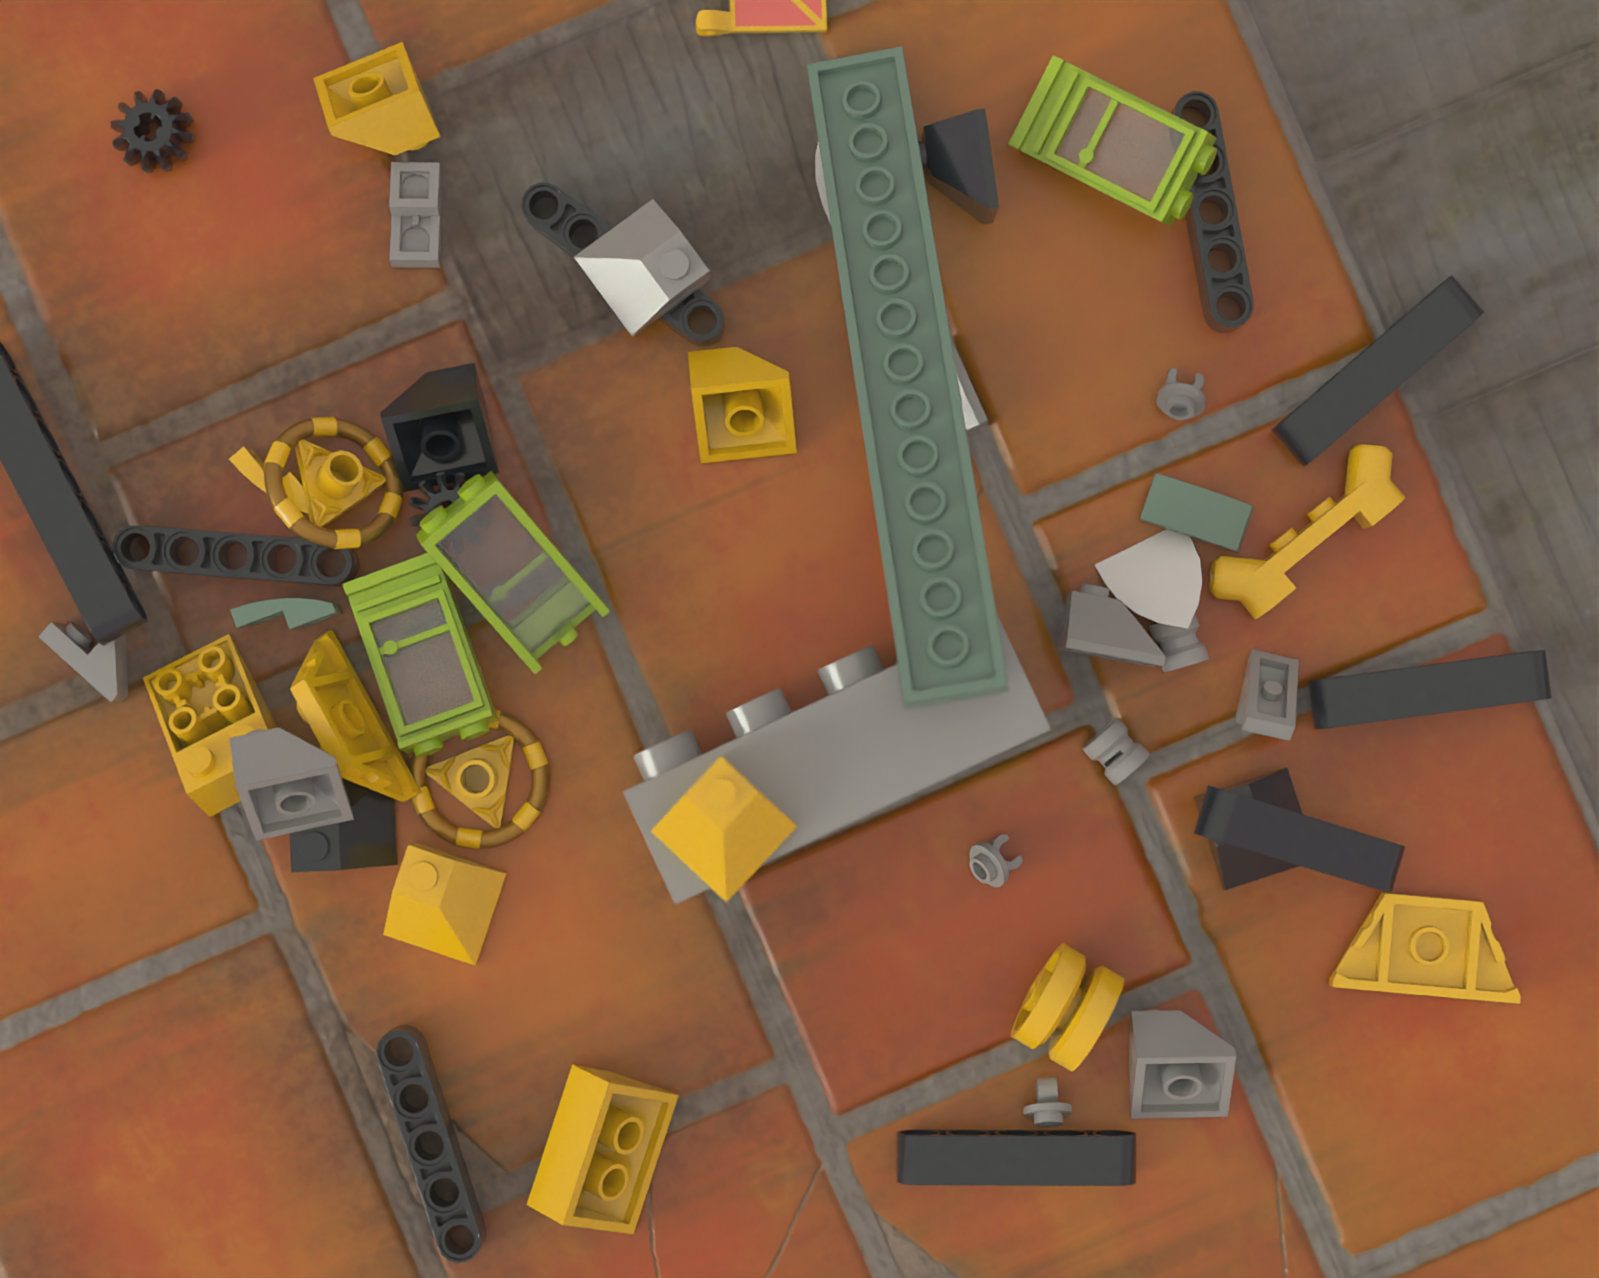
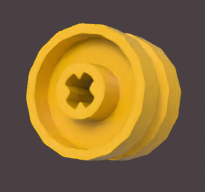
(1067, 1007)

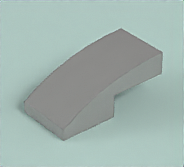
(415, 214)

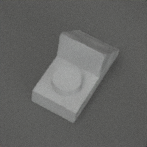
(102, 666)
(1269, 695)

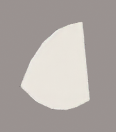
(1157, 578)

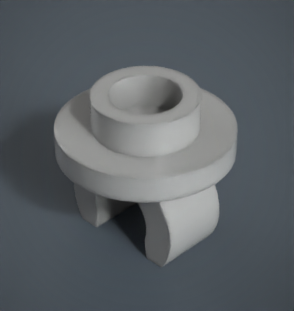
(1180, 399)
(989, 865)
(1047, 1110)

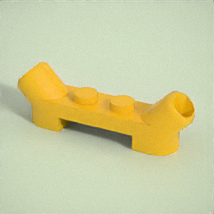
(1366, 498)

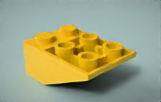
(200, 707)

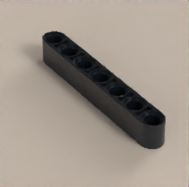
(63, 513)

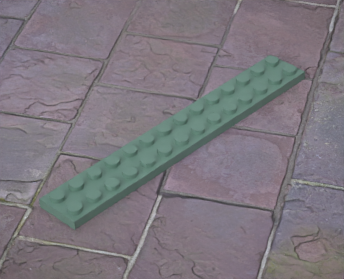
(906, 382)

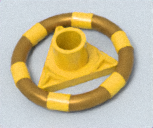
(332, 482)
(481, 783)

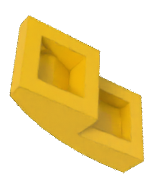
(253, 468)

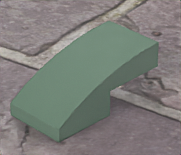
(1197, 512)
(297, 612)

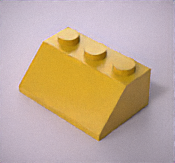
(602, 1150)

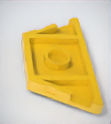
(348, 723)
(1427, 950)

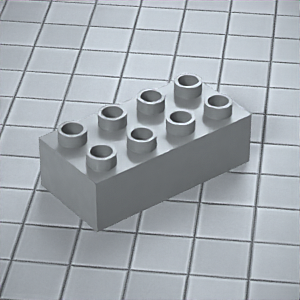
(836, 754)

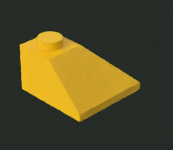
(378, 102)
(740, 405)
(724, 828)
(443, 902)

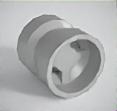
(1179, 645)
(1116, 751)

